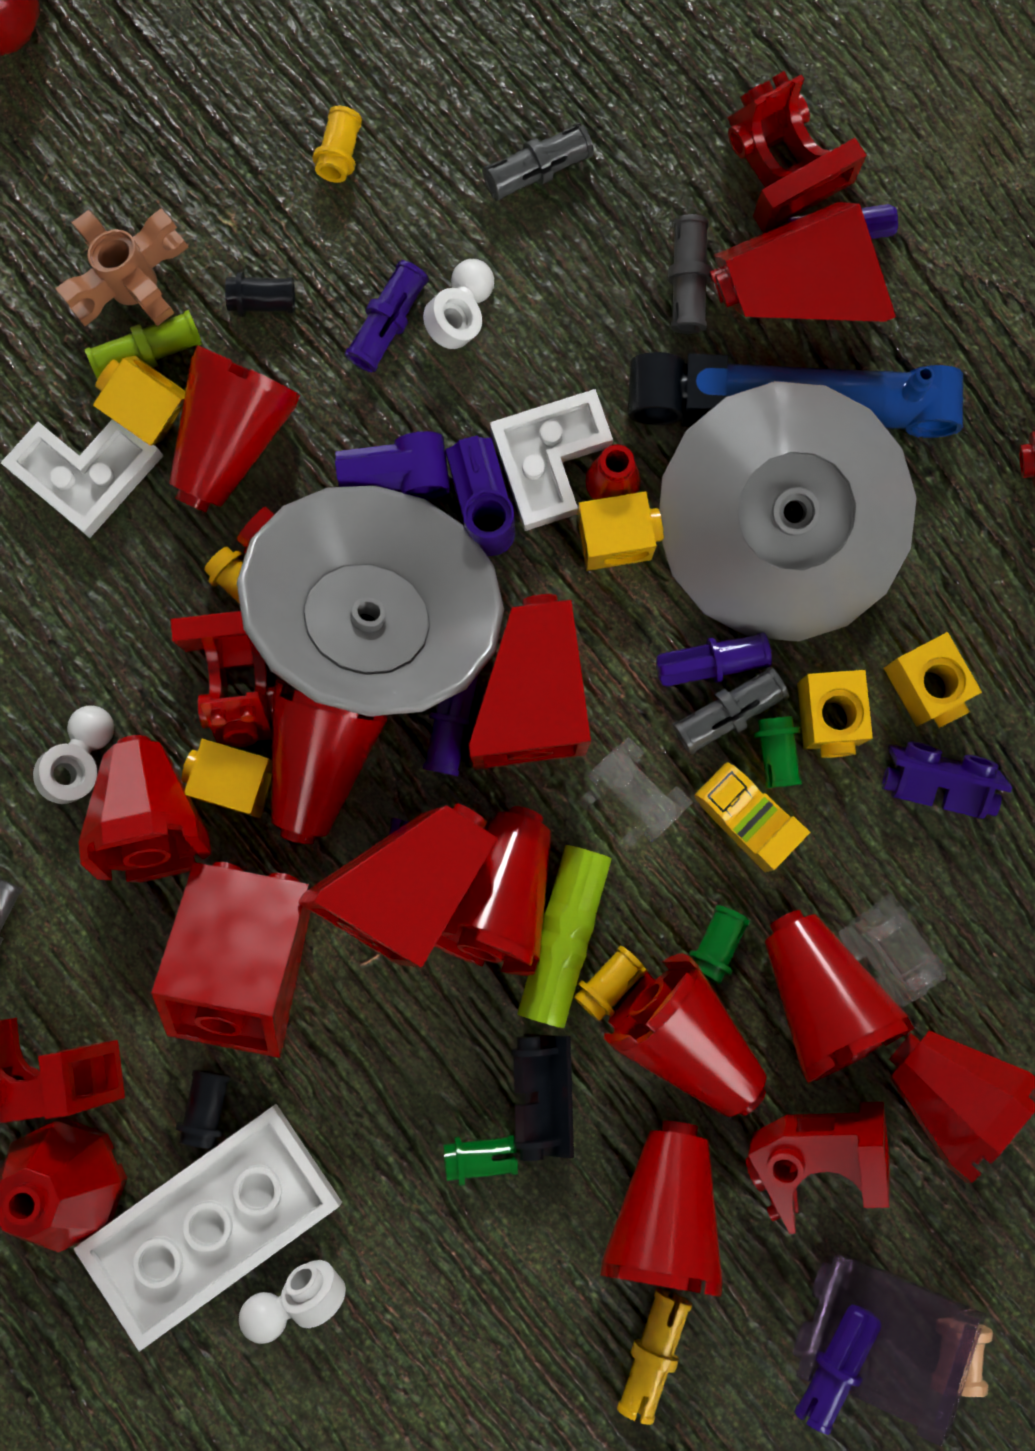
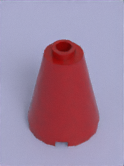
(224, 427)
(315, 761)
(506, 900)
(829, 997)
(688, 1038)
(668, 1216)

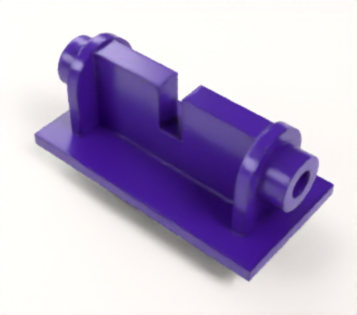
(968, 782)

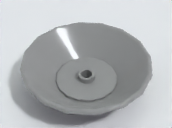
(729, 498)
(380, 558)

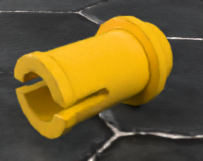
(335, 154)
(225, 569)
(610, 984)

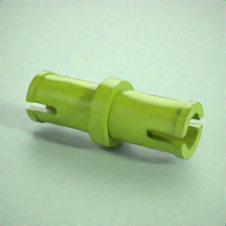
(147, 343)

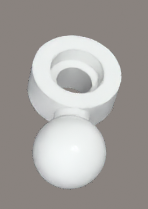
(471, 284)
(89, 730)
(308, 1297)

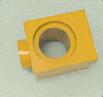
(139, 398)
(618, 530)
(945, 660)
(846, 690)
(228, 777)

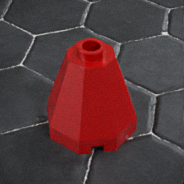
(140, 816)
(962, 1099)
(59, 1185)

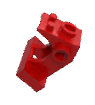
(777, 116)
(238, 719)
(66, 1080)
(818, 1143)

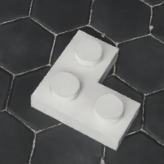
(537, 444)
(87, 485)

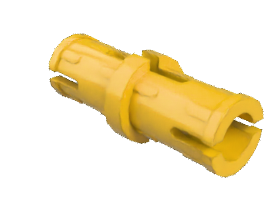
(654, 1356)

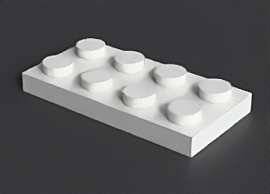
(207, 1227)

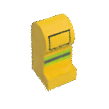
(750, 817)

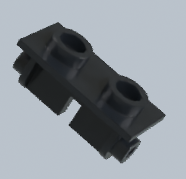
(545, 1077)

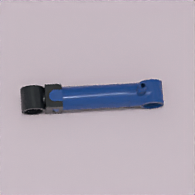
(668, 390)

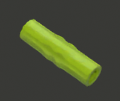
(565, 936)

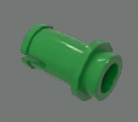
(779, 751)
(720, 943)
(475, 1159)

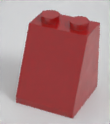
(807, 270)
(534, 691)
(406, 884)
(233, 959)

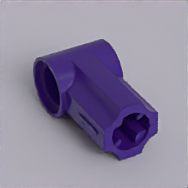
(411, 466)
(481, 492)

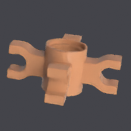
(122, 267)

